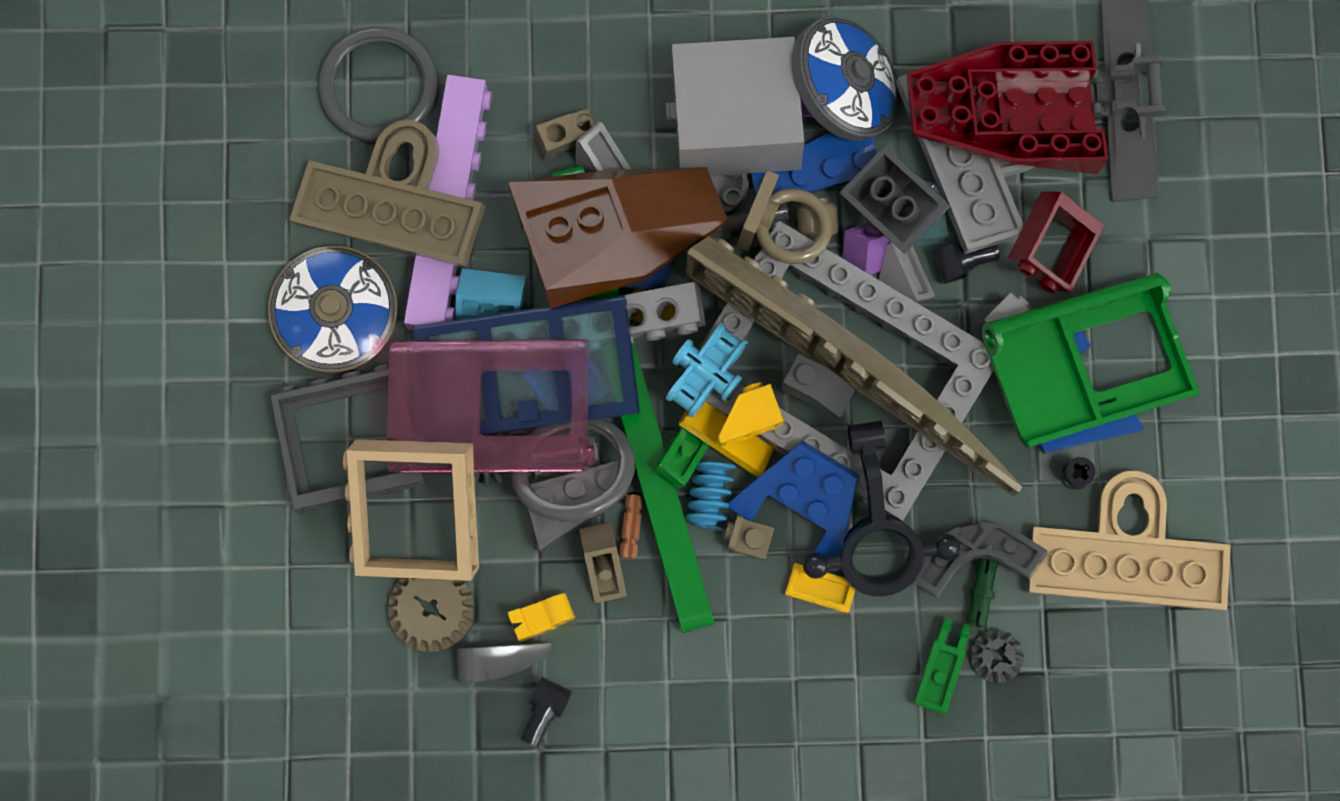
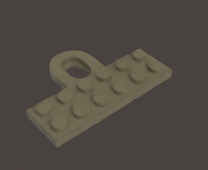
(387, 211)

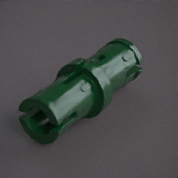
(982, 593)

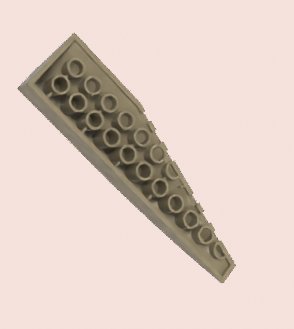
(839, 350)

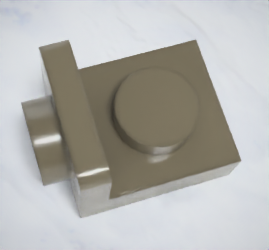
(749, 538)

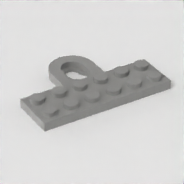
(974, 189)

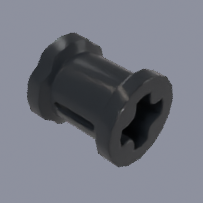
(1075, 464)

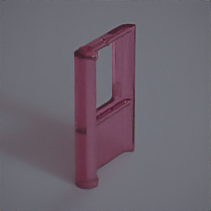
(438, 399)

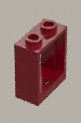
(1076, 252)

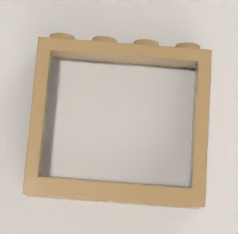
(462, 462)

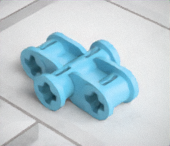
(707, 370)

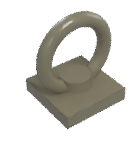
(763, 214)

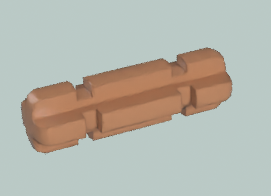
(631, 526)

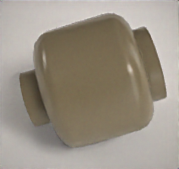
(808, 223)

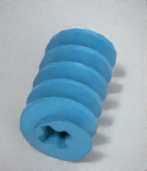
(709, 494)

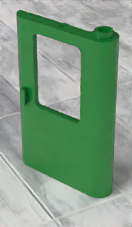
(1045, 373)

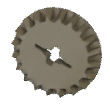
(430, 632)

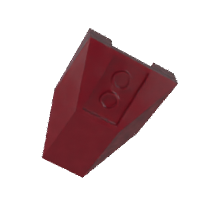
(1013, 104)

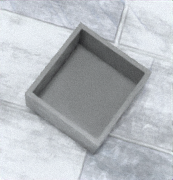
(736, 106)

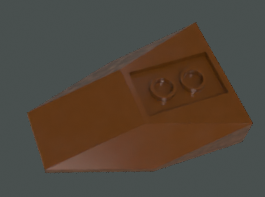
(612, 225)

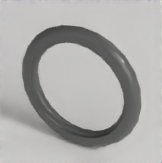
(354, 40)
(595, 507)

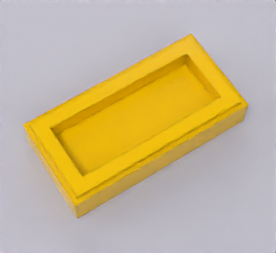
(829, 591)

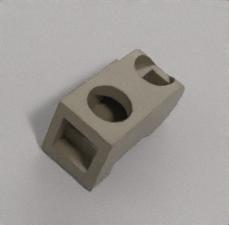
(562, 133)

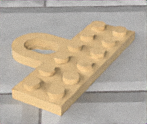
(1131, 567)

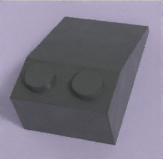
(894, 199)

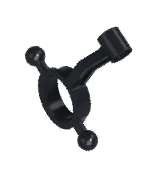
(866, 440)

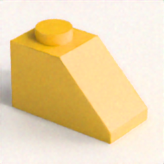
(751, 415)

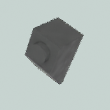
(817, 386)

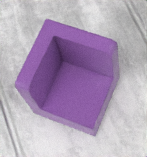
(865, 248)

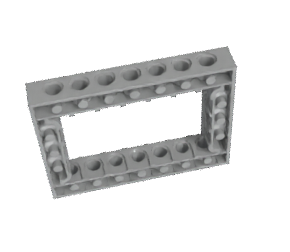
(895, 314)

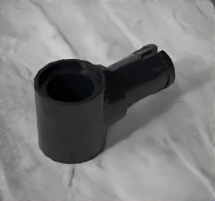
(955, 265)
(547, 704)

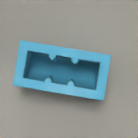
(488, 293)

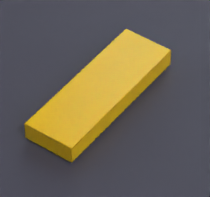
(707, 425)

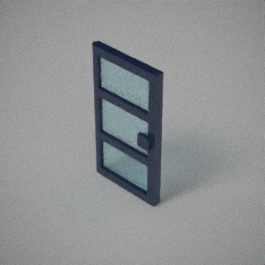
(545, 397)

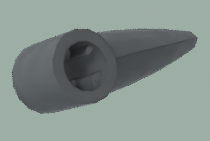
(497, 661)

